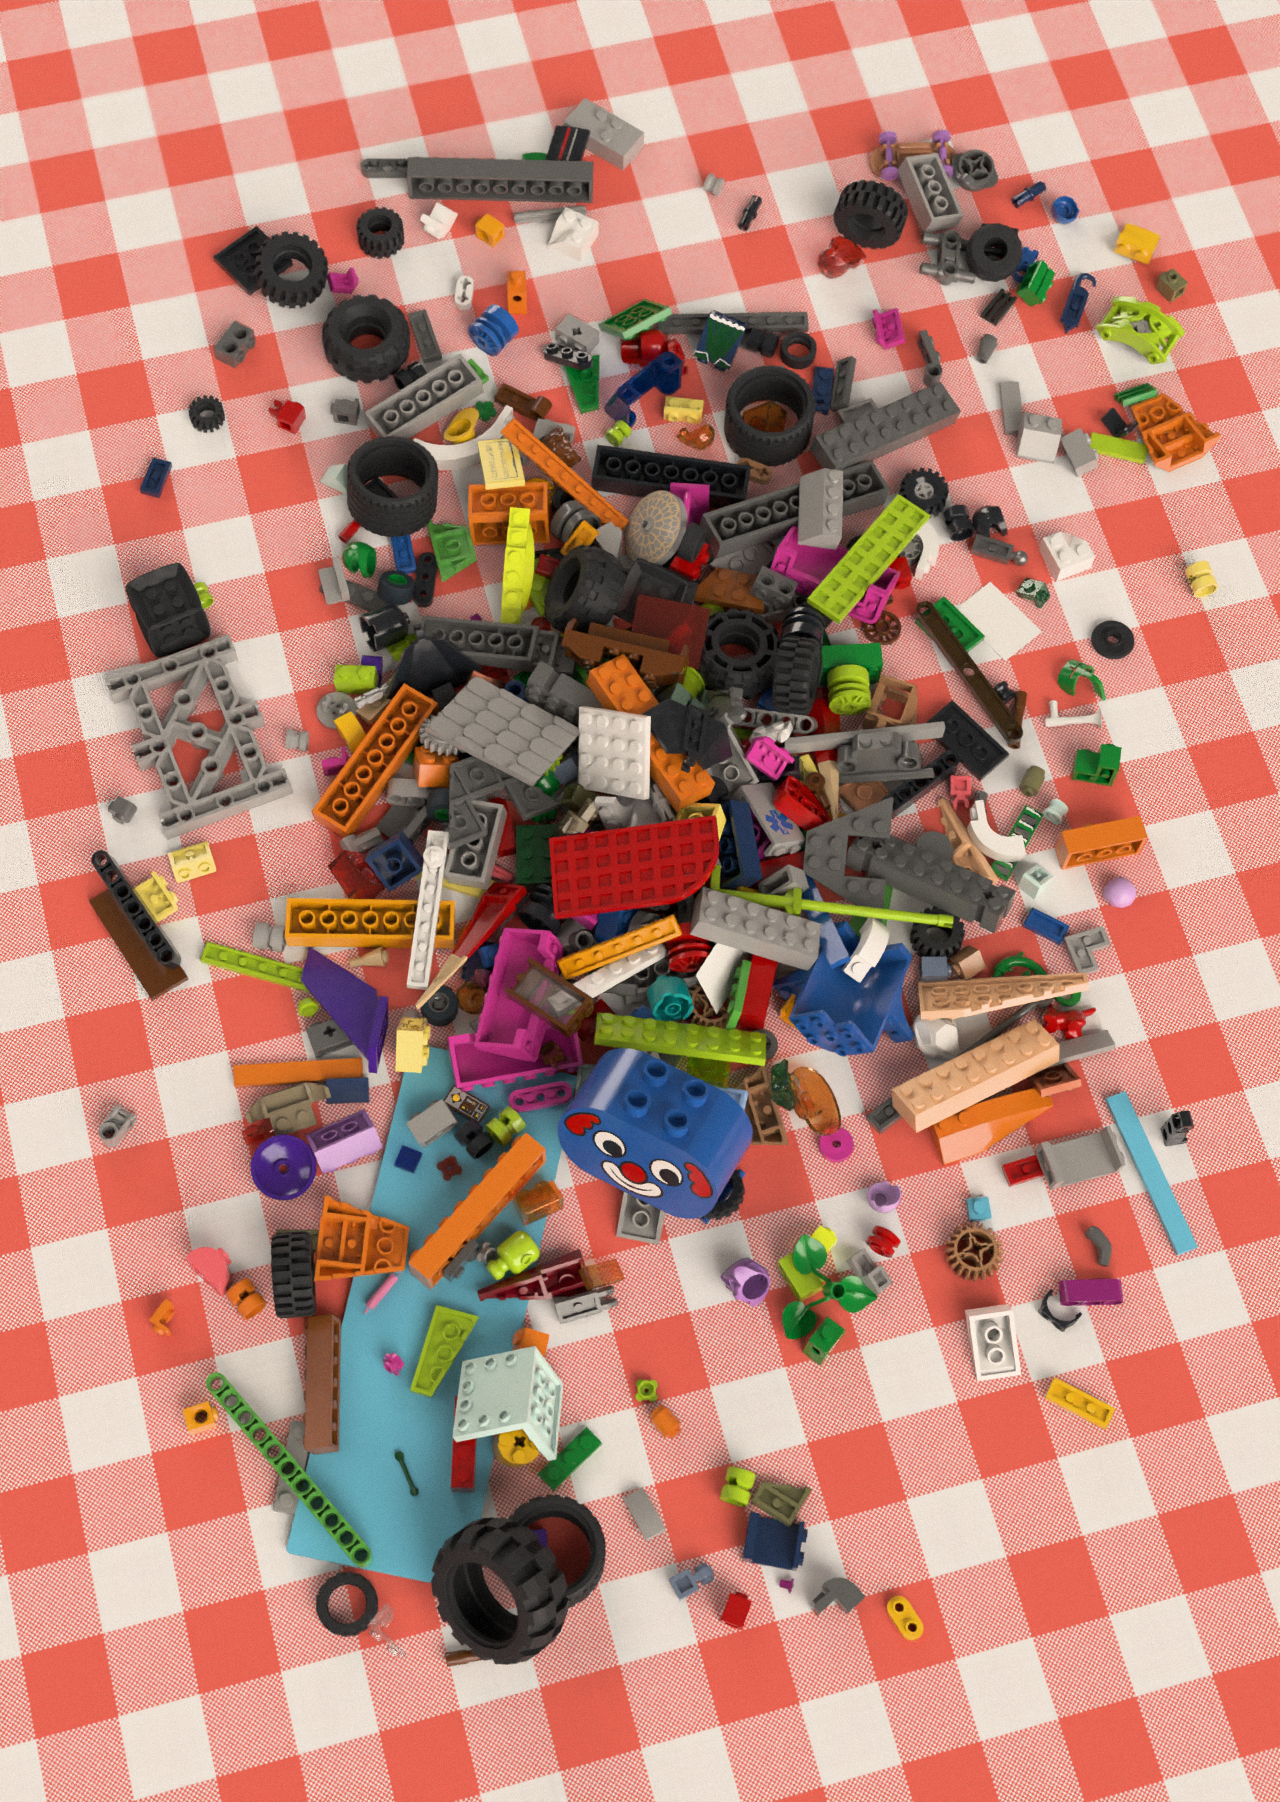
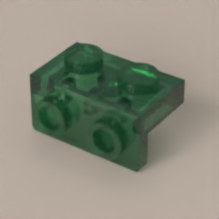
(780, 1086)

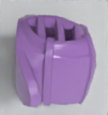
(747, 1281)

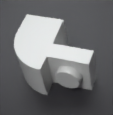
(439, 221)

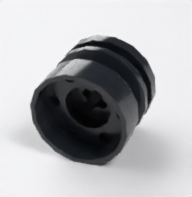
(803, 623)
(539, 912)

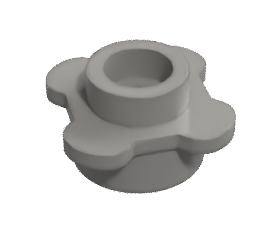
(487, 1254)

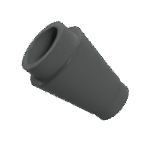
(987, 346)

